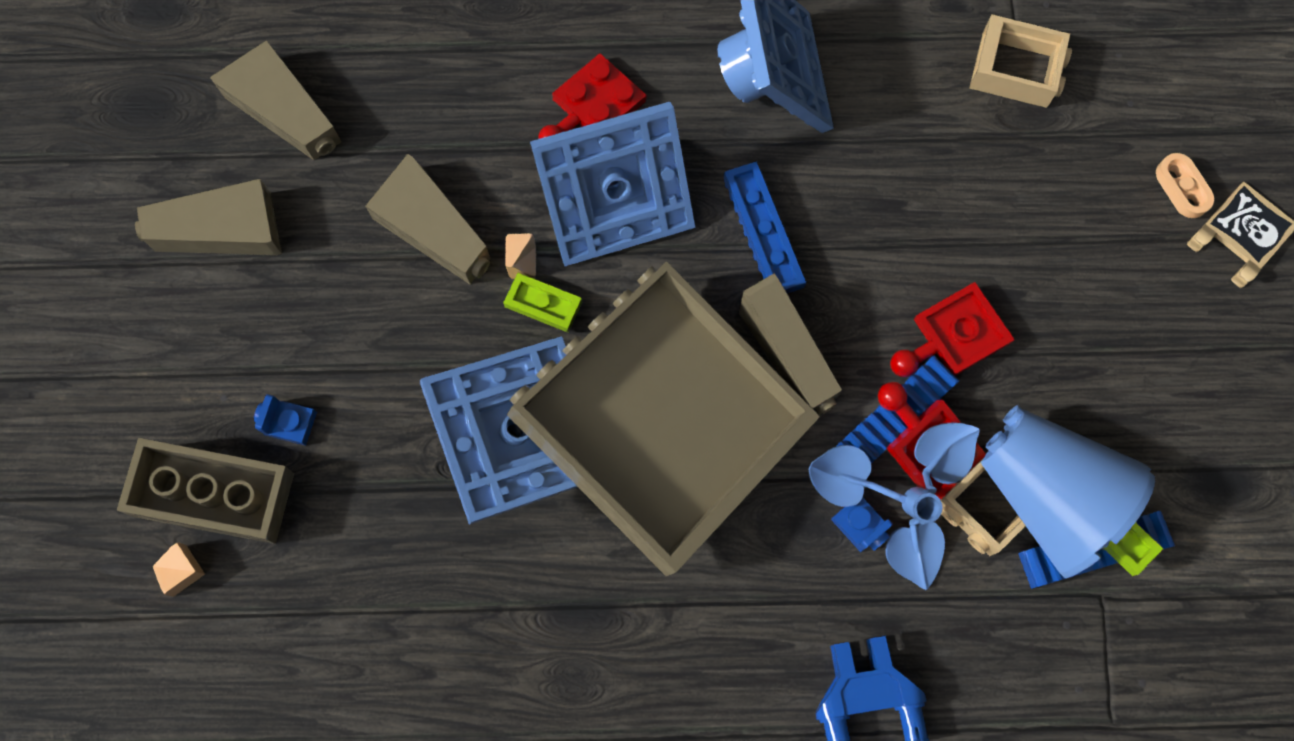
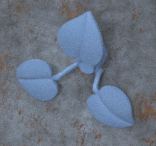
(917, 549)

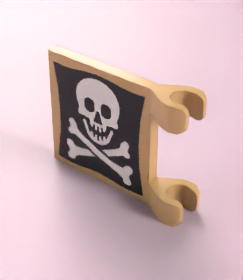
(1248, 228)

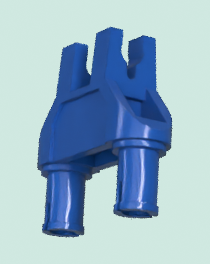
(870, 691)

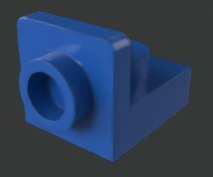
(284, 420)
(862, 525)

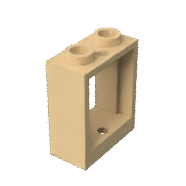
(1025, 37)
(978, 536)

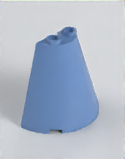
(1066, 488)

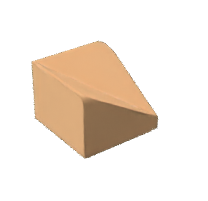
(520, 255)
(177, 569)

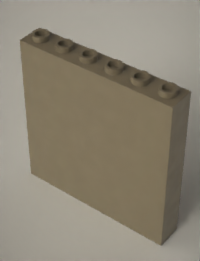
(662, 417)

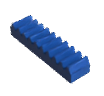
(763, 226)
(884, 426)
(1042, 571)

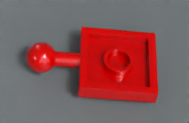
(594, 96)
(958, 330)
(893, 397)

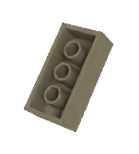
(206, 490)

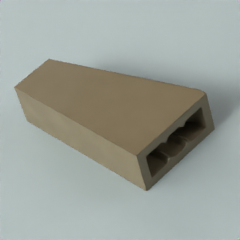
(274, 97)
(424, 218)
(213, 221)
(788, 344)

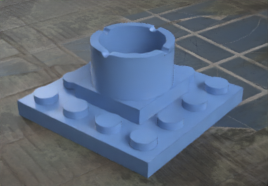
(777, 60)
(615, 183)
(472, 424)

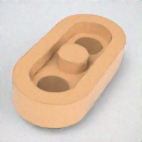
(1186, 186)

